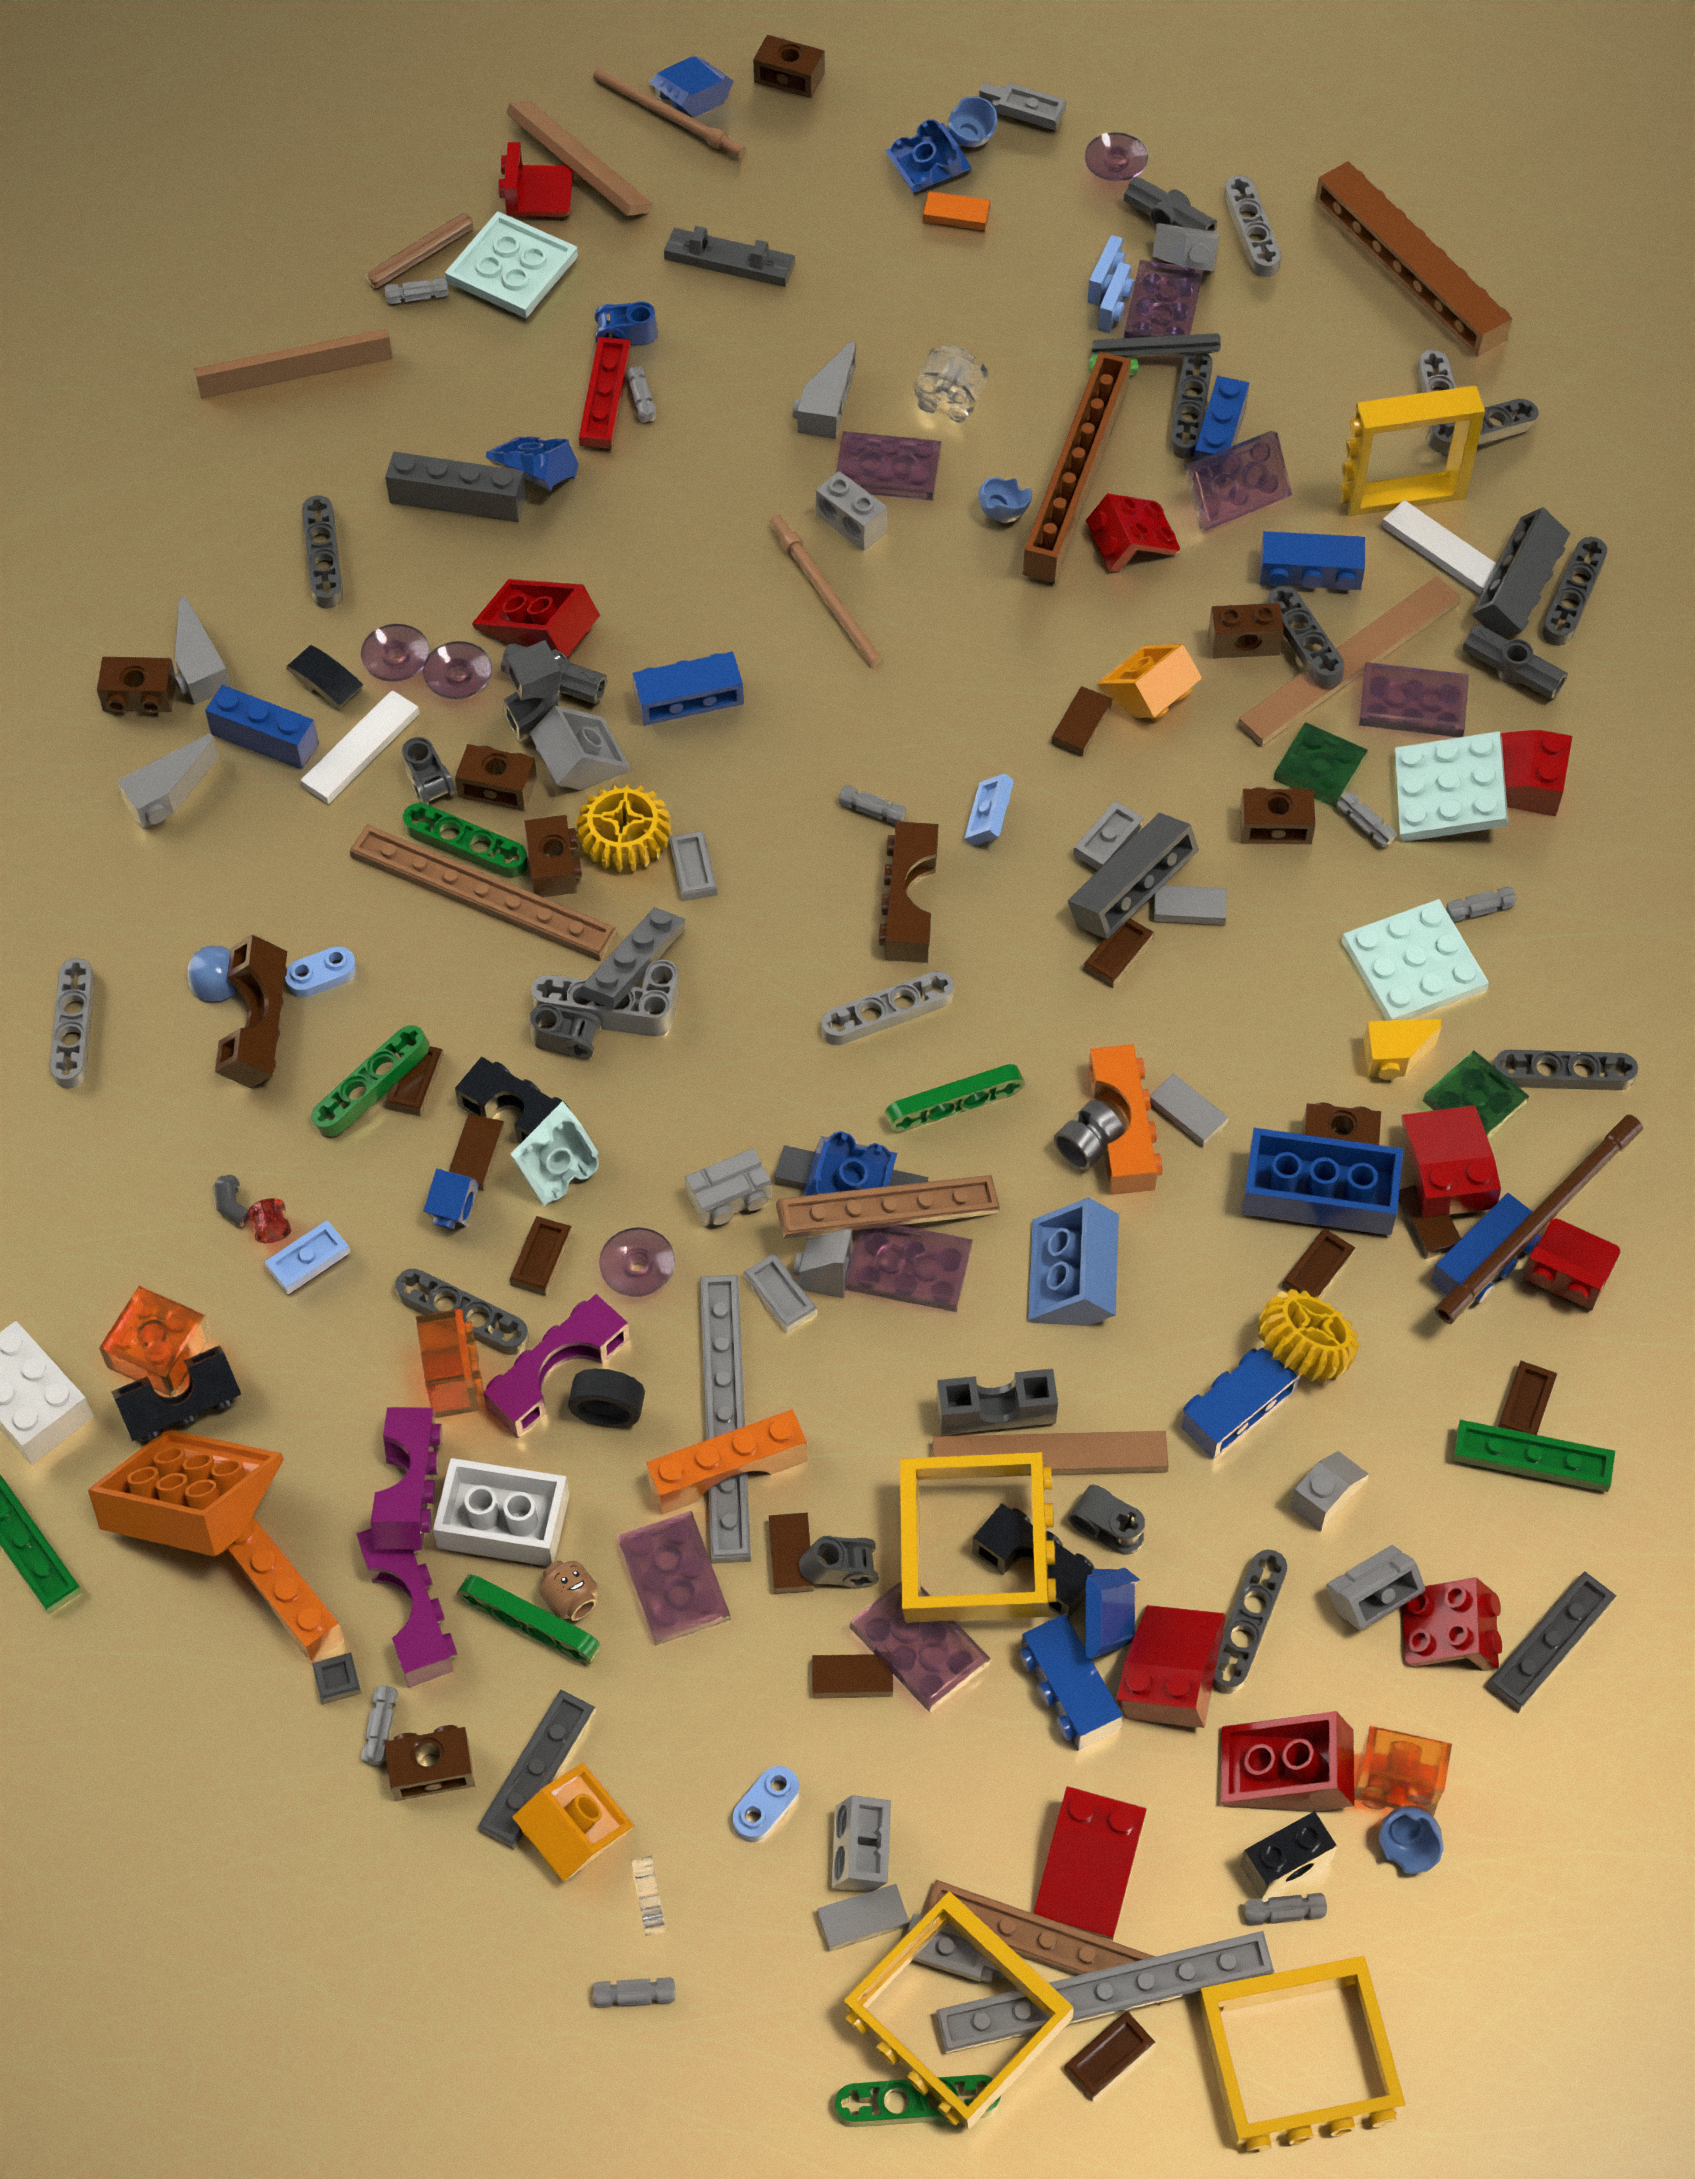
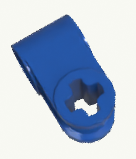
(627, 321)

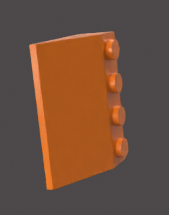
(185, 1491)

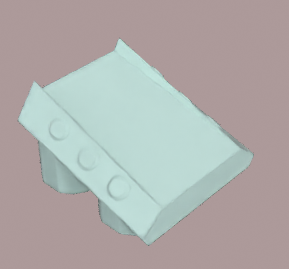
(556, 1155)

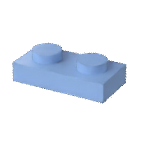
(1105, 270)
(1112, 304)
(989, 809)
(307, 1257)

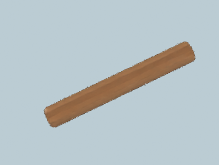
(419, 250)

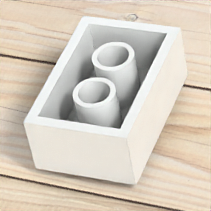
(36, 1397)
(501, 1512)

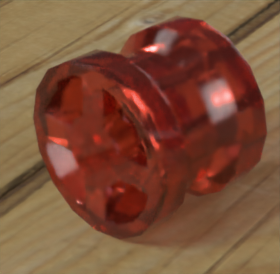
(269, 1220)

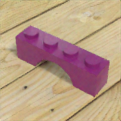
(589, 1333)
(401, 1511)
(420, 1643)

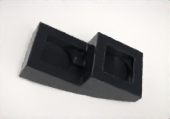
(325, 675)

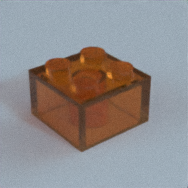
(154, 1340)
(450, 1362)
(1401, 1770)

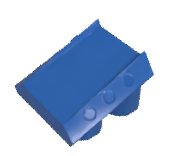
(692, 86)
(927, 156)
(540, 460)
(848, 1166)
(1109, 1610)

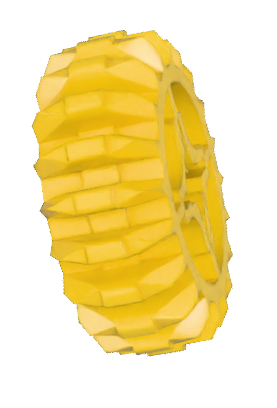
(641, 838)
(1307, 1335)

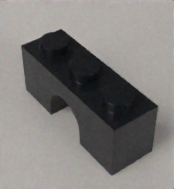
(492, 1088)
(209, 1386)
(1009, 1538)

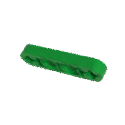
(462, 844)
(366, 1077)
(954, 1098)
(529, 1619)
(918, 2108)

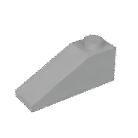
(826, 395)
(196, 659)
(166, 783)

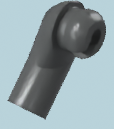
(225, 1200)

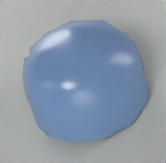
(972, 121)
(1003, 499)
(208, 974)
(1411, 1839)

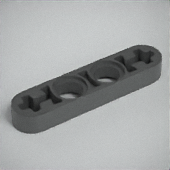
(1192, 404)
(1503, 412)
(322, 551)
(1577, 591)
(1310, 634)
(1563, 1063)
(469, 1305)
(1251, 1622)

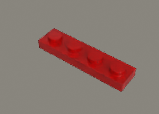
(605, 392)

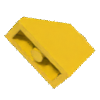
(1398, 1045)

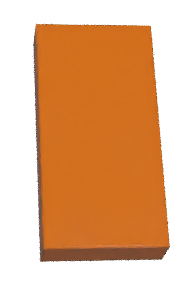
(956, 211)

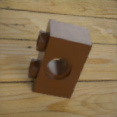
(789, 66)
(1245, 630)
(136, 684)
(479, 780)
(1291, 826)
(552, 874)
(1358, 1122)
(450, 1773)

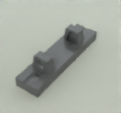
(729, 256)

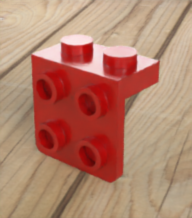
(534, 188)
(1128, 525)
(1572, 1263)
(1453, 1624)

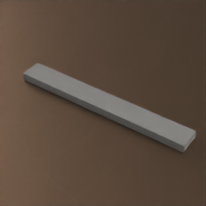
(725, 1413)
(1108, 1991)

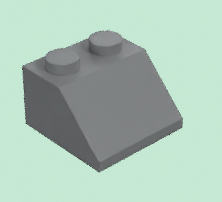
(578, 748)

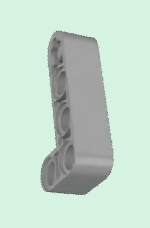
(638, 1001)

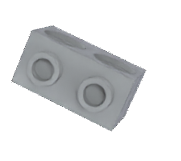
(851, 511)
(861, 1844)

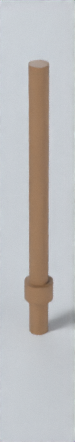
(715, 137)
(793, 546)

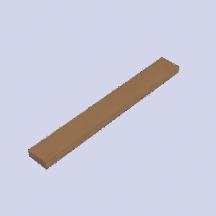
(1368, 645)
(483, 892)

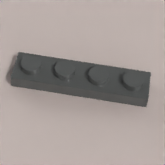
(631, 958)

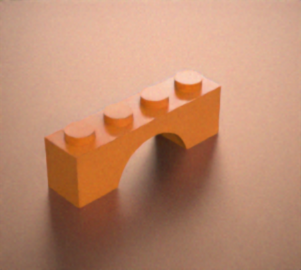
(1117, 1080)
(762, 1446)
(286, 1592)

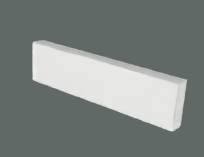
(1440, 546)
(360, 747)

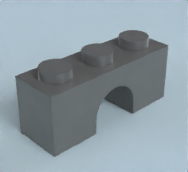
(1023, 1402)

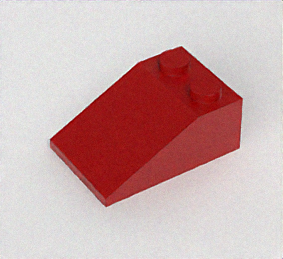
(539, 611)
(1535, 769)
(1451, 1161)
(1171, 1666)
(1289, 1763)
(1090, 1862)

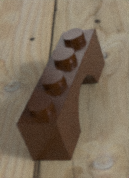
(908, 926)
(259, 975)

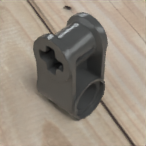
(427, 776)
(567, 1030)
(1108, 1520)
(847, 1562)

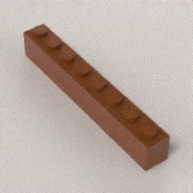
(1413, 259)
(1076, 467)

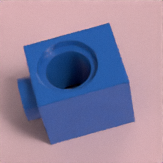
(450, 1198)

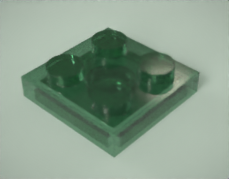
(1320, 764)
(1479, 1085)

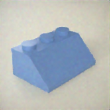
(1074, 1265)

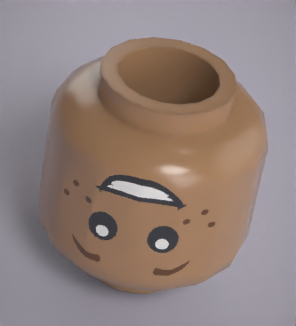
(568, 1590)

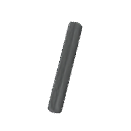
(1159, 345)

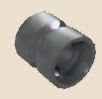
(1086, 1136)

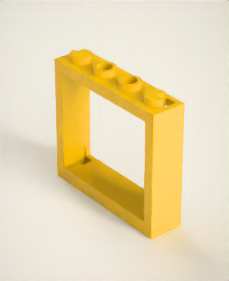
(1407, 412)
(975, 1605)
(1002, 1957)
(1287, 1985)

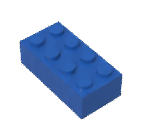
(1323, 1181)

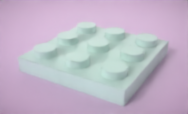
(511, 264)
(1451, 786)
(1415, 962)

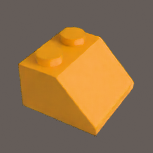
(1151, 680)
(572, 1821)

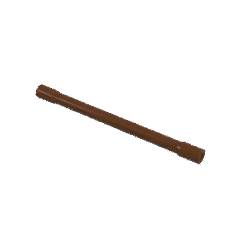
(1464, 1294)

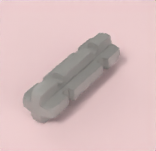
(416, 290)
(641, 394)
(871, 804)
(1366, 819)
(1481, 903)
(379, 1725)
(1285, 1908)
(634, 1992)

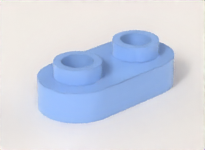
(321, 972)
(766, 1801)

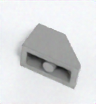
(1186, 246)
(825, 1263)
(1327, 1489)

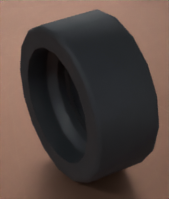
(606, 1398)

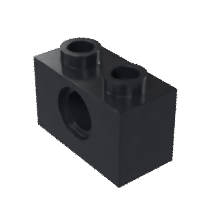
(1288, 1855)

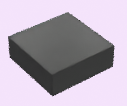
(336, 1678)

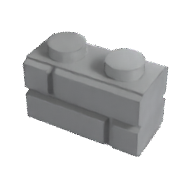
(729, 1188)
(1376, 1587)

